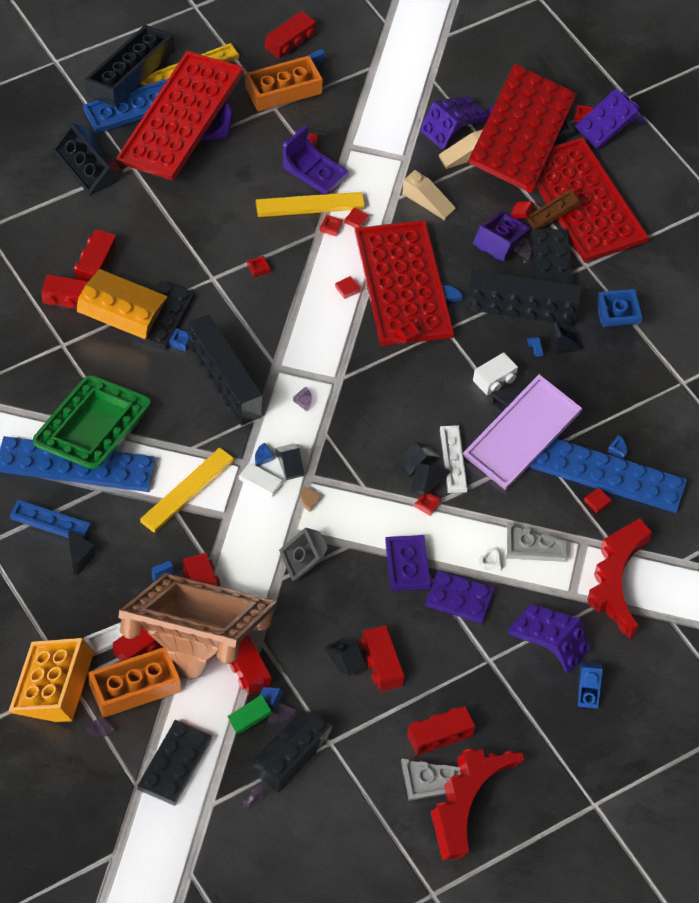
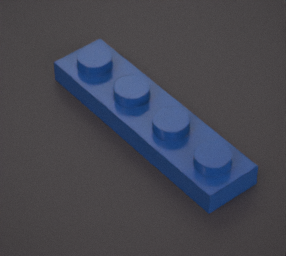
(48, 520)

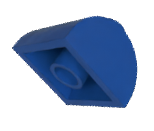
(619, 308)

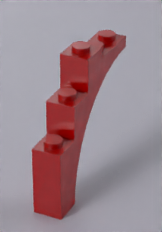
(609, 594)
(452, 816)

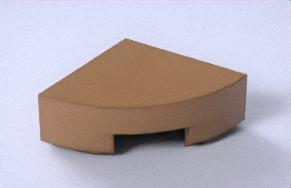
(309, 498)

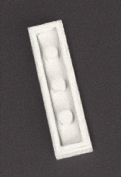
(453, 459)

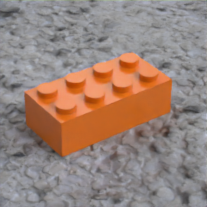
(283, 83)
(134, 682)

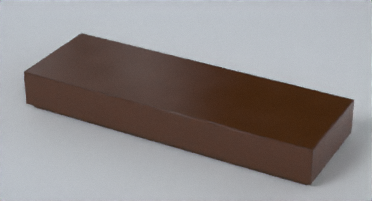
(553, 210)

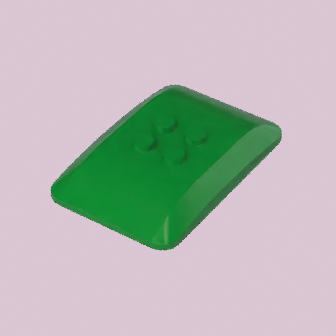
(92, 422)

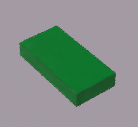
(250, 714)

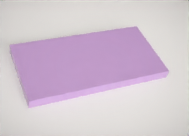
(522, 432)

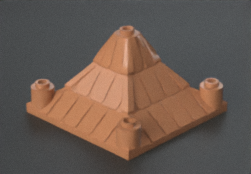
(195, 620)

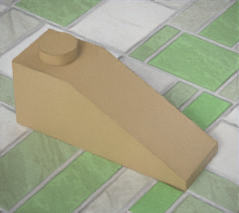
(461, 151)
(426, 194)

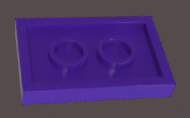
(407, 562)
(459, 597)

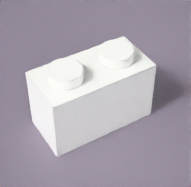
(495, 374)

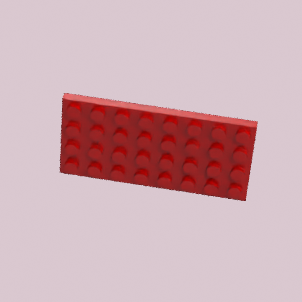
(180, 115)
(522, 128)
(603, 219)
(403, 281)

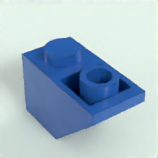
(589, 684)

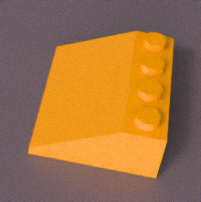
(120, 303)
(52, 679)

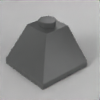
(303, 552)

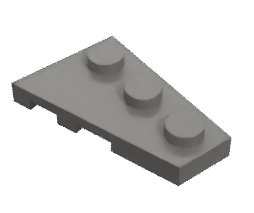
(532, 546)
(426, 779)

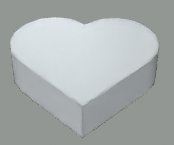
(490, 560)

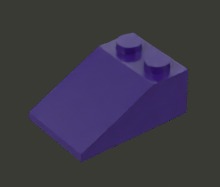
(501, 235)

